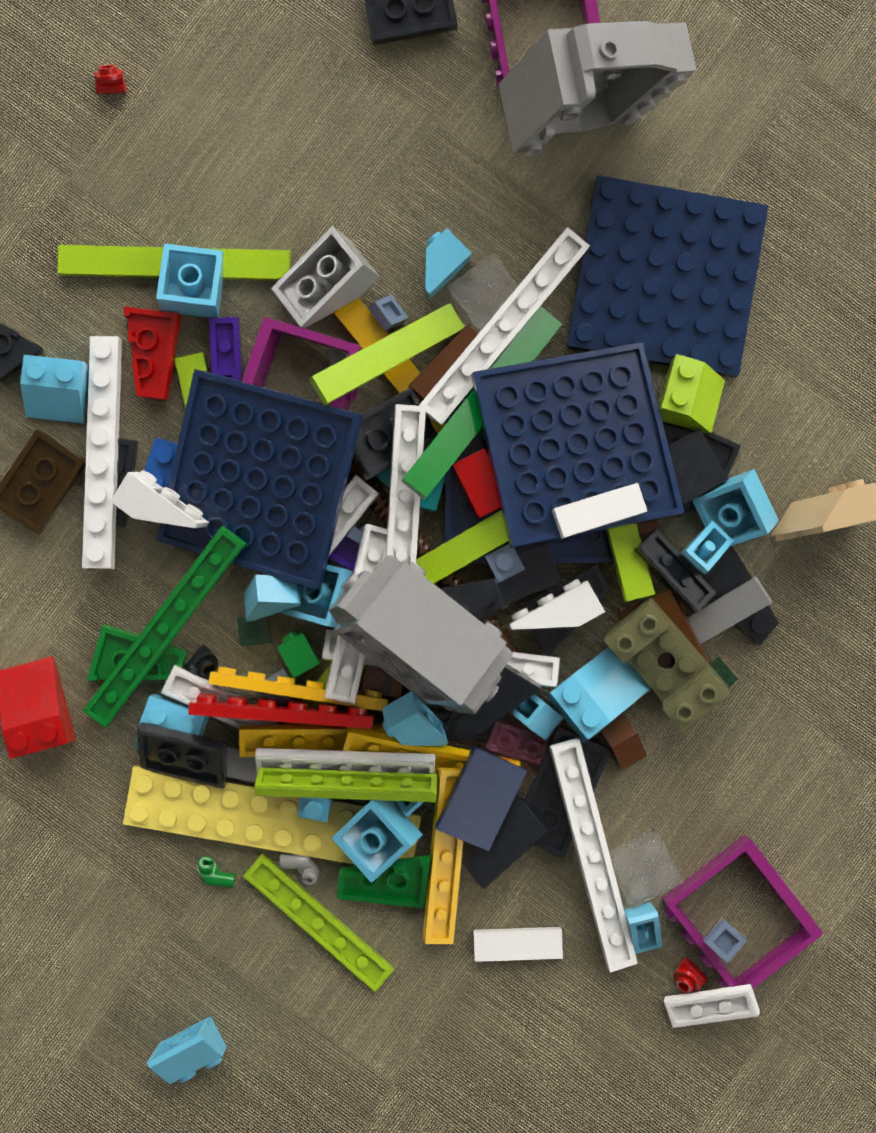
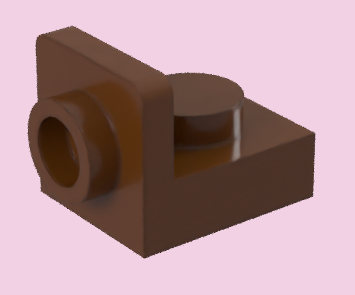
(378, 680)

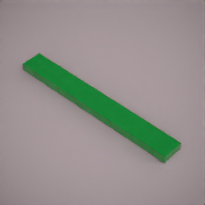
(466, 420)
(164, 626)

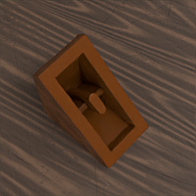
(623, 741)

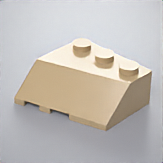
(840, 508)

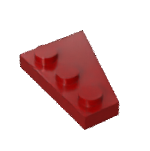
(154, 347)

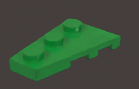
(114, 644)
(398, 885)

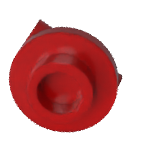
(109, 80)
(689, 977)

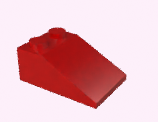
(33, 708)

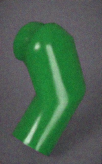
(212, 875)

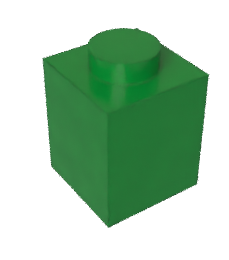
(298, 653)

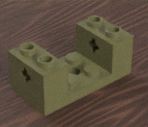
(688, 686)

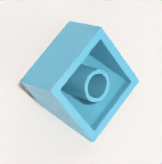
(190, 281)
(55, 388)
(738, 508)
(172, 715)
(376, 837)
(187, 1052)

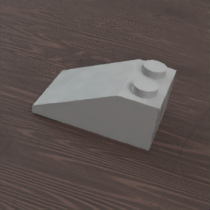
(325, 279)

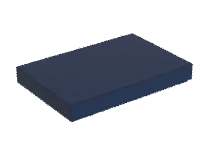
(480, 798)

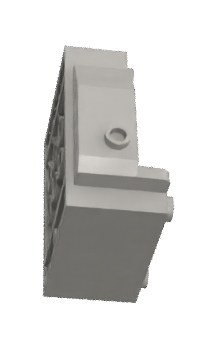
(593, 79)
(421, 636)

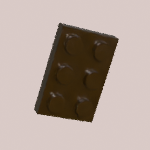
(39, 481)

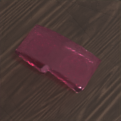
(517, 742)

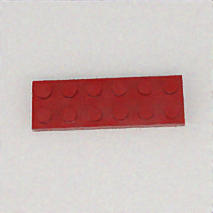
(267, 710)

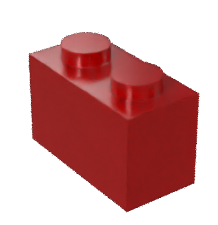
(478, 482)

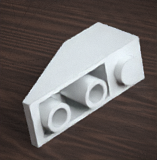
(148, 501)
(568, 609)

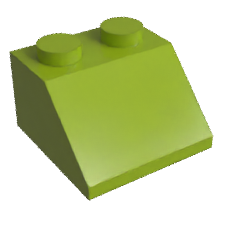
(690, 394)

